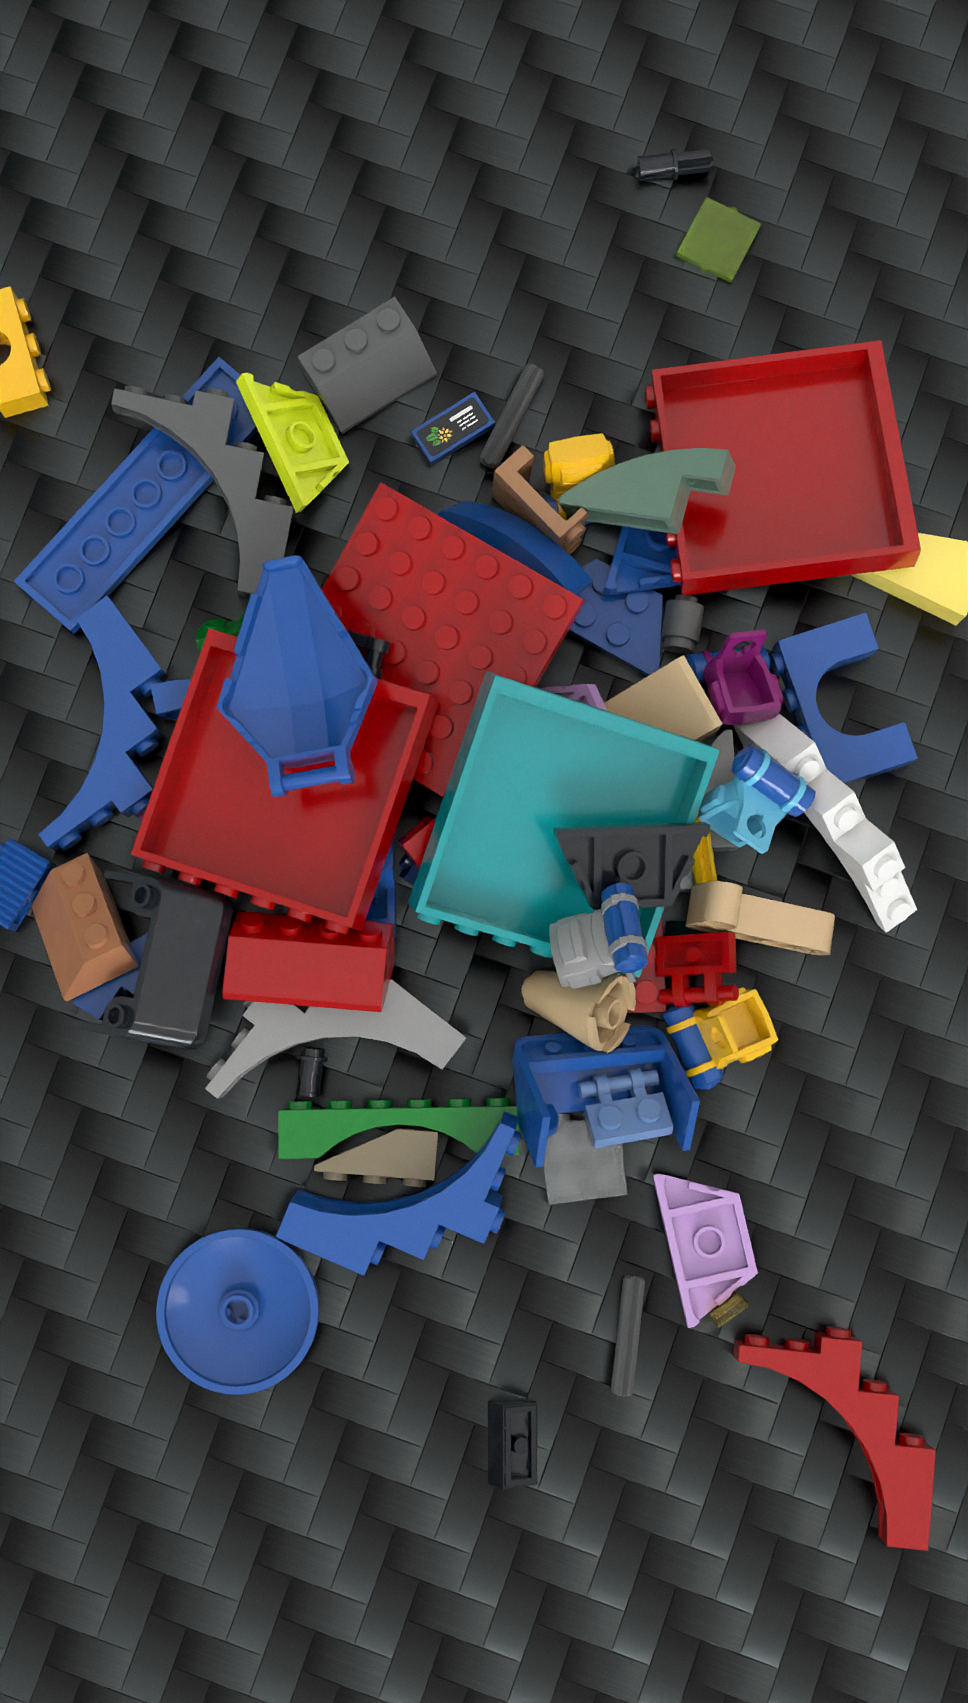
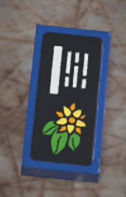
(453, 428)

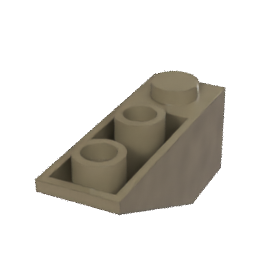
(397, 1154)

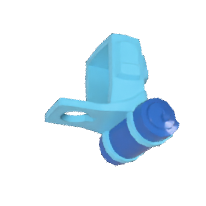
(755, 800)

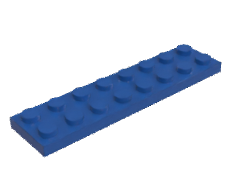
(127, 514)

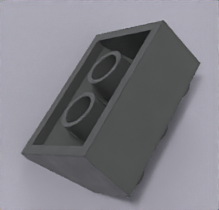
(367, 365)

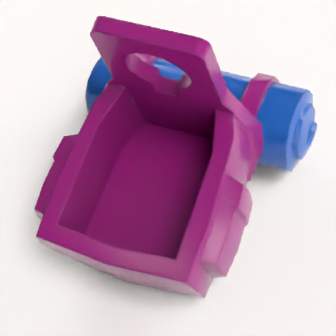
(739, 679)

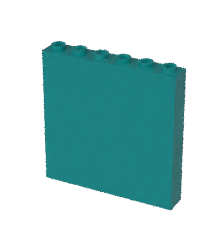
(535, 767)

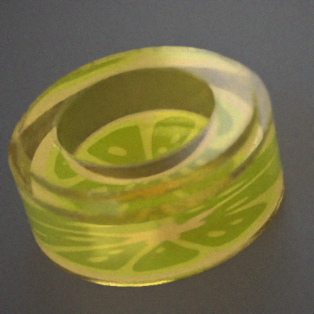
(729, 1309)

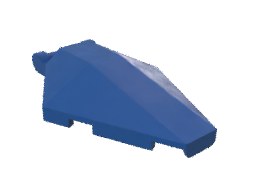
(297, 680)

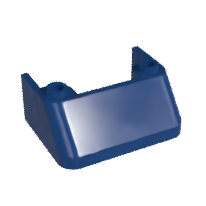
(553, 1065)

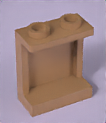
(519, 498)

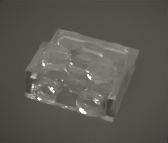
(578, 1170)

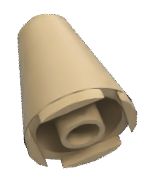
(588, 1013)

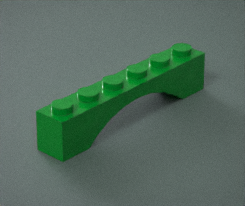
(313, 1132)

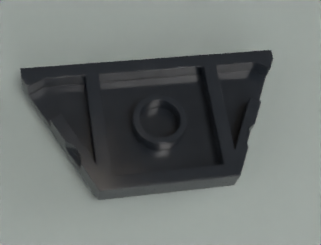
(642, 855)

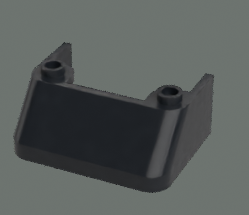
(177, 964)

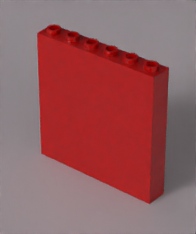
(814, 475)
(301, 850)

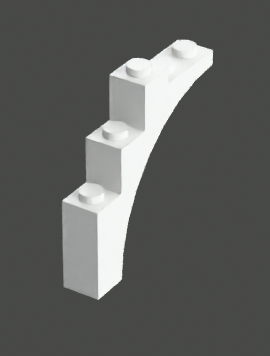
(836, 813)

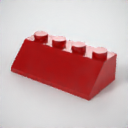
(306, 964)

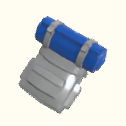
(601, 941)

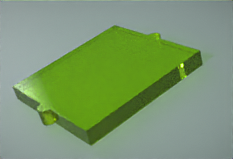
(718, 239)

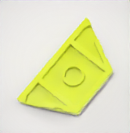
(295, 436)

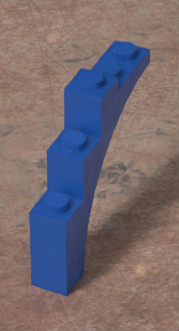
(127, 730)
(359, 1231)

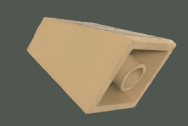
(670, 701)

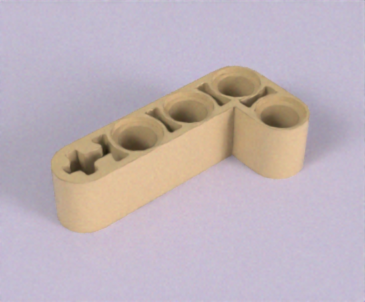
(723, 908)

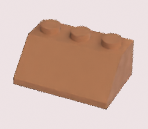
(82, 928)

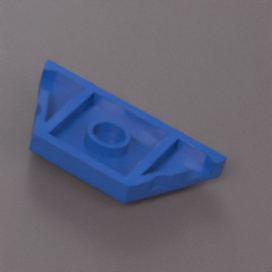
(640, 562)
(620, 624)

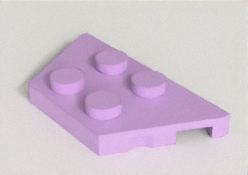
(705, 1243)

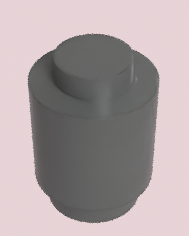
(682, 624)

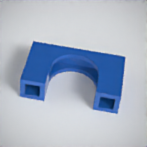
(801, 664)

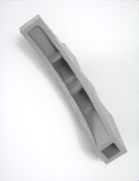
(283, 1026)

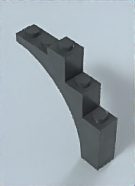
(236, 469)

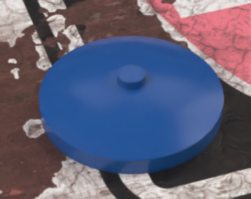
(237, 1311)

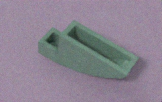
(651, 488)

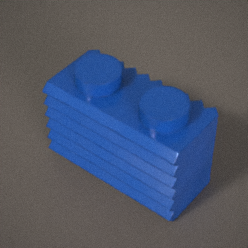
(20, 881)

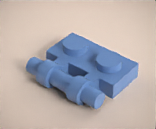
(627, 1118)

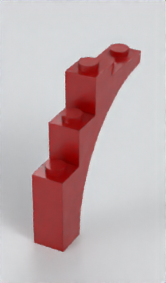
(899, 1467)

